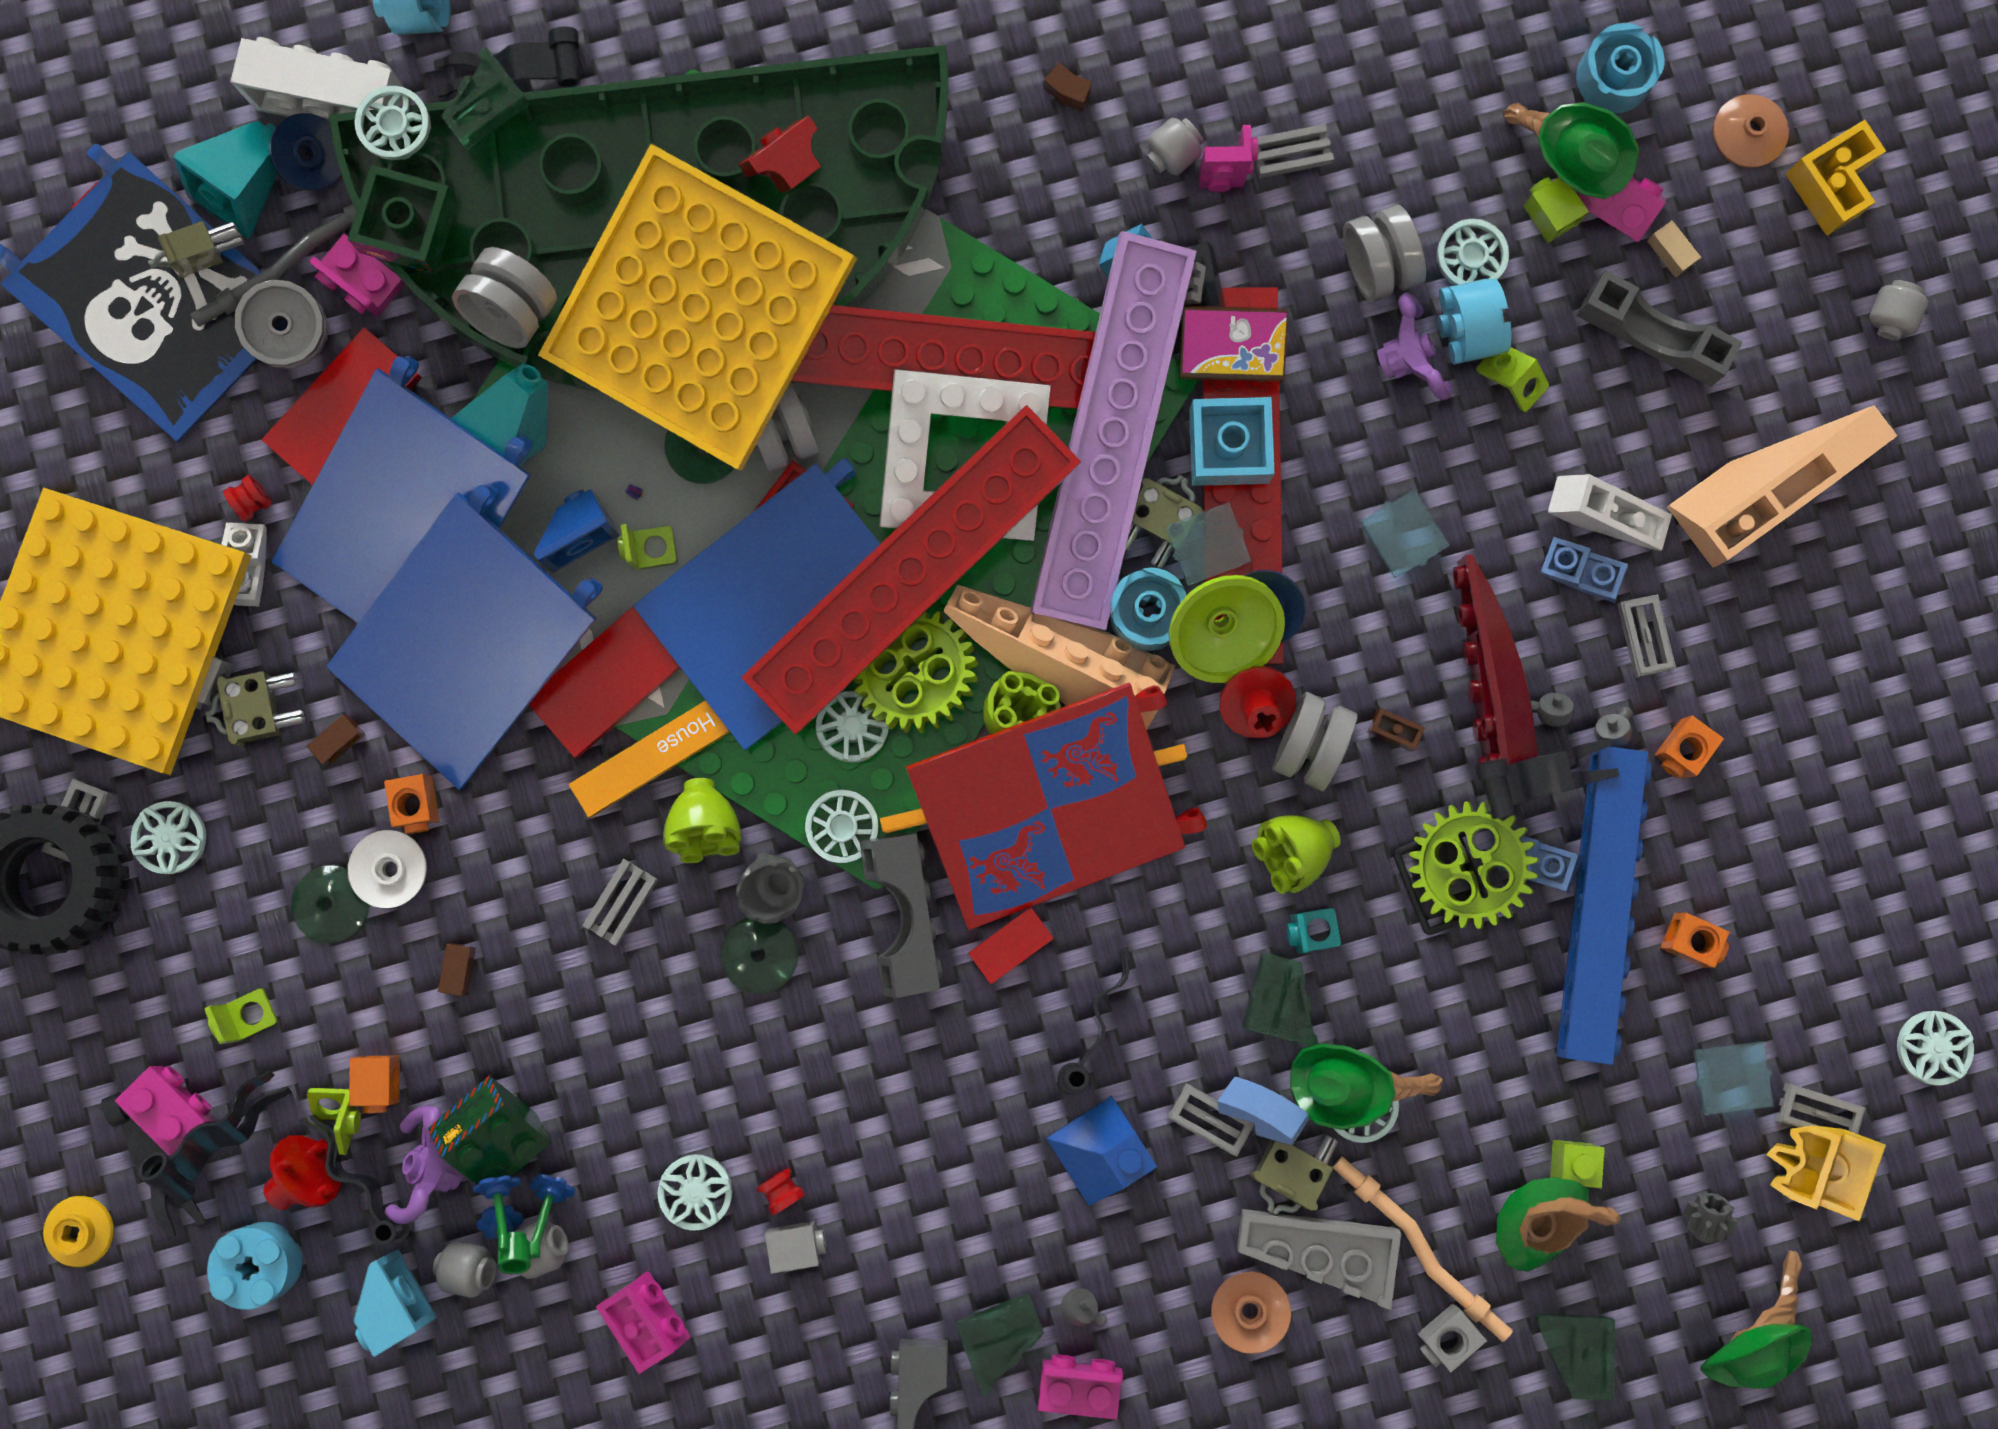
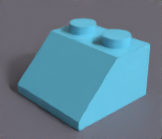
(390, 1304)

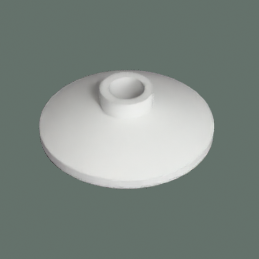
(368, 867)

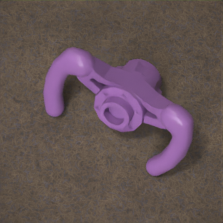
(1412, 351)
(423, 1168)

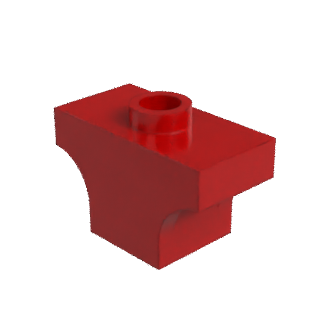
(784, 155)

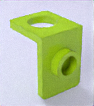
(1513, 371)
(632, 547)
(227, 1021)
(347, 1117)

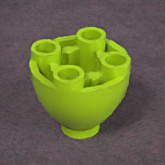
(1018, 699)
(701, 823)
(1295, 850)

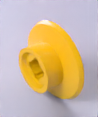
(94, 1236)

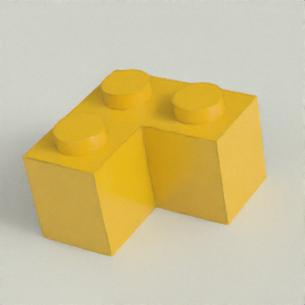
(1830, 180)

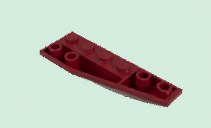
(1498, 678)

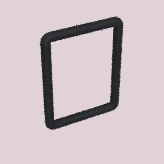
(1412, 893)

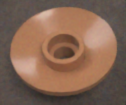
(1739, 141)
(1261, 1330)

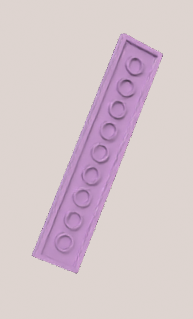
(1113, 430)

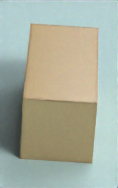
(1673, 249)

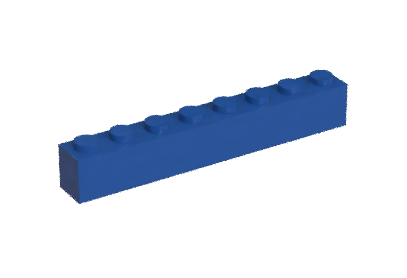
(1603, 907)

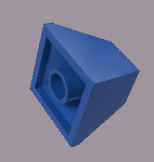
(575, 530)
(1101, 1151)

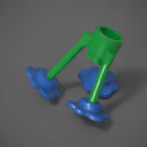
(500, 1220)

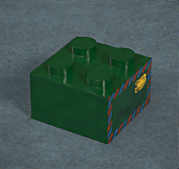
(403, 219)
(489, 1133)

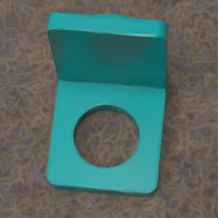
(1299, 936)

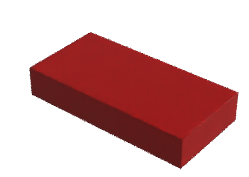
(1010, 945)

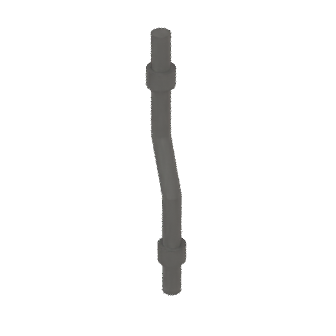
(228, 299)

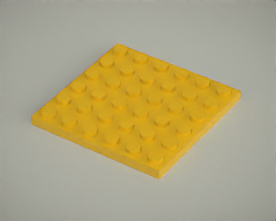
(697, 307)
(112, 628)

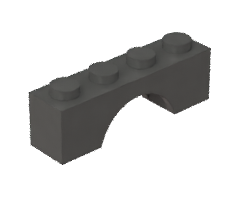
(1691, 348)
(910, 962)
(921, 1372)

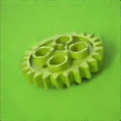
(934, 696)
(1440, 877)

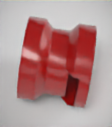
(247, 498)
(780, 1191)

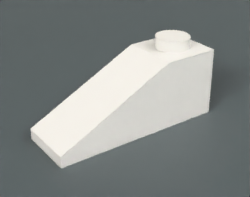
(1609, 511)

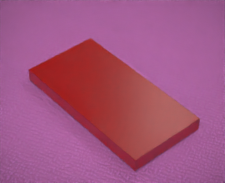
(318, 417)
(604, 683)

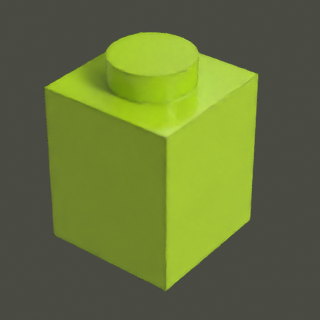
(1554, 208)
(1578, 1162)

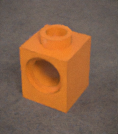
(1703, 741)
(397, 794)
(1679, 936)
(374, 1082)

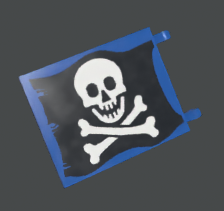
(121, 314)

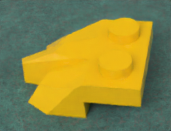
(1828, 1168)

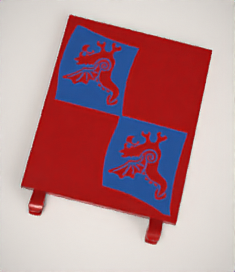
(1050, 804)

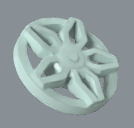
(392, 123)
(1472, 252)
(168, 837)
(1935, 1048)
(695, 1192)

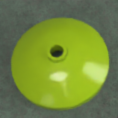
(1240, 639)

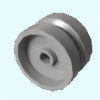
(1384, 253)
(504, 297)
(257, 322)
(787, 422)
(1319, 743)

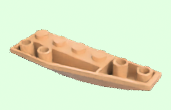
(1774, 482)
(1060, 652)

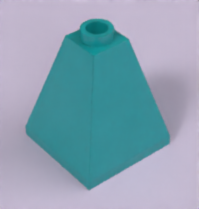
(230, 174)
(510, 409)

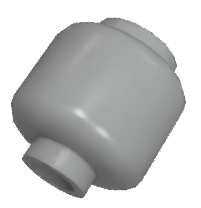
(1174, 146)
(1898, 309)
(552, 1249)
(464, 1269)

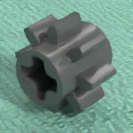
(1710, 1218)

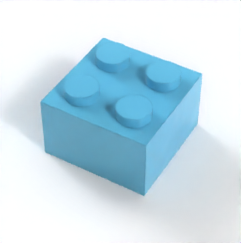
(1231, 441)

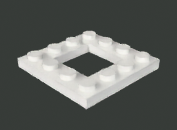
(912, 402)

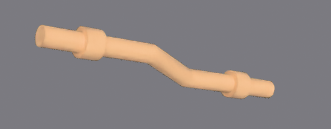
(1474, 1306)

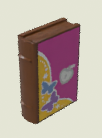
(1233, 343)

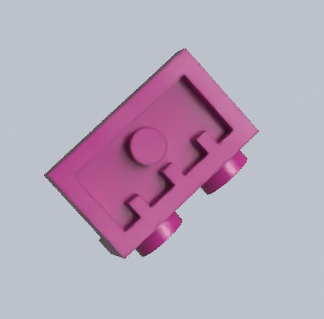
(360, 276)
(643, 1322)
(1080, 1387)

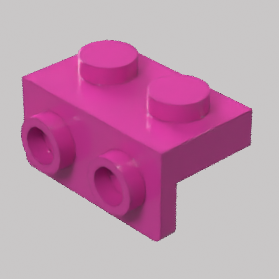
(1228, 166)
(1631, 209)
(164, 1106)

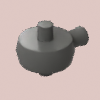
(1554, 709)
(1615, 727)
(1081, 1308)

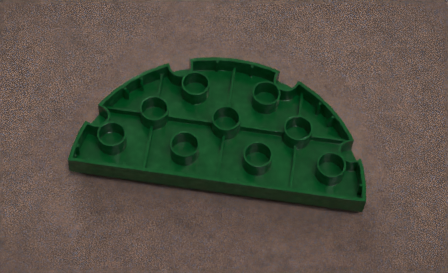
(565, 160)

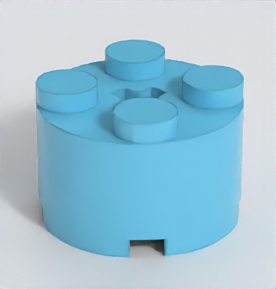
(414, 15)
(1620, 68)
(1474, 320)
(1138, 589)
(231, 1268)

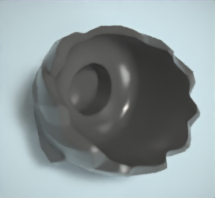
(770, 889)

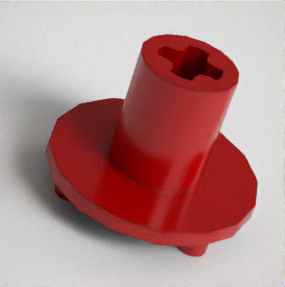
(1257, 702)
(299, 1174)

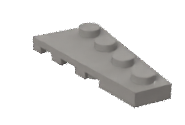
(1339, 1253)

